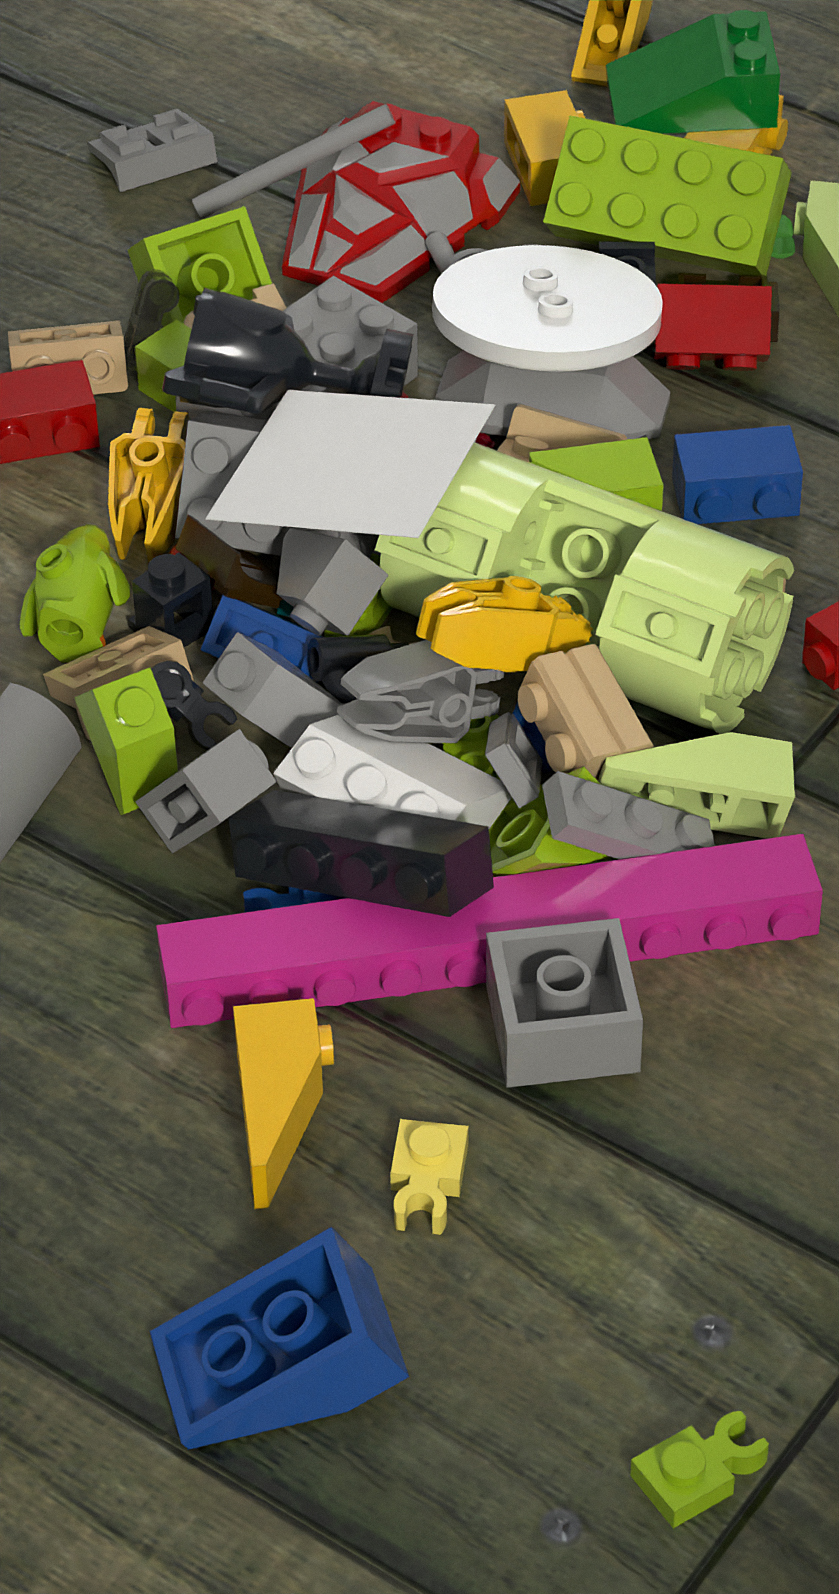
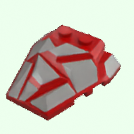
(380, 199)

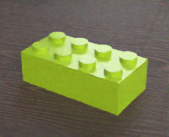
(684, 194)

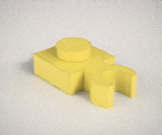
(426, 1169)

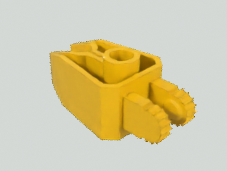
(146, 483)
(499, 623)

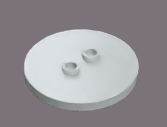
(547, 308)

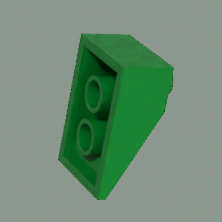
(700, 78)

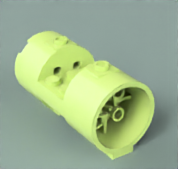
(670, 603)

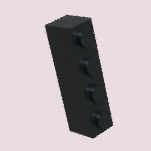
(362, 852)

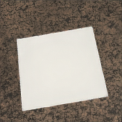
(351, 463)

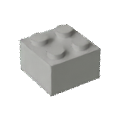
(563, 1002)

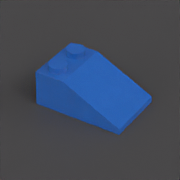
(280, 1346)

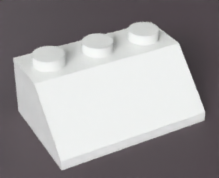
(409, 777)

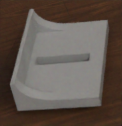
(134, 161)

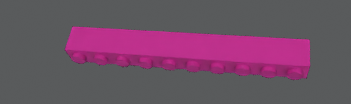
(375, 950)

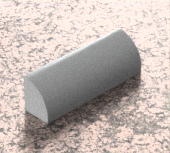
(34, 754)

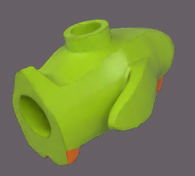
(74, 594)

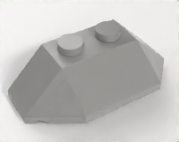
(612, 397)

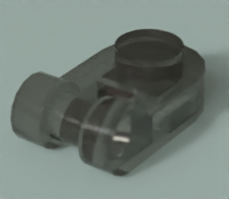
(153, 298)

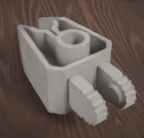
(417, 696)

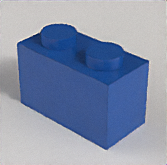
(737, 475)

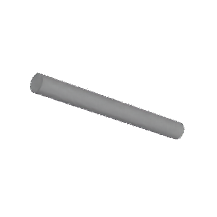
(293, 161)

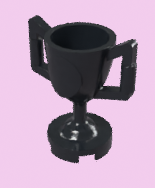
(251, 355)

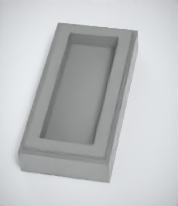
(514, 759)

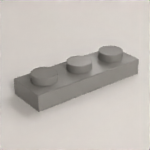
(617, 821)

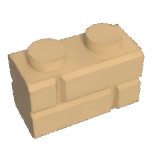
(579, 710)

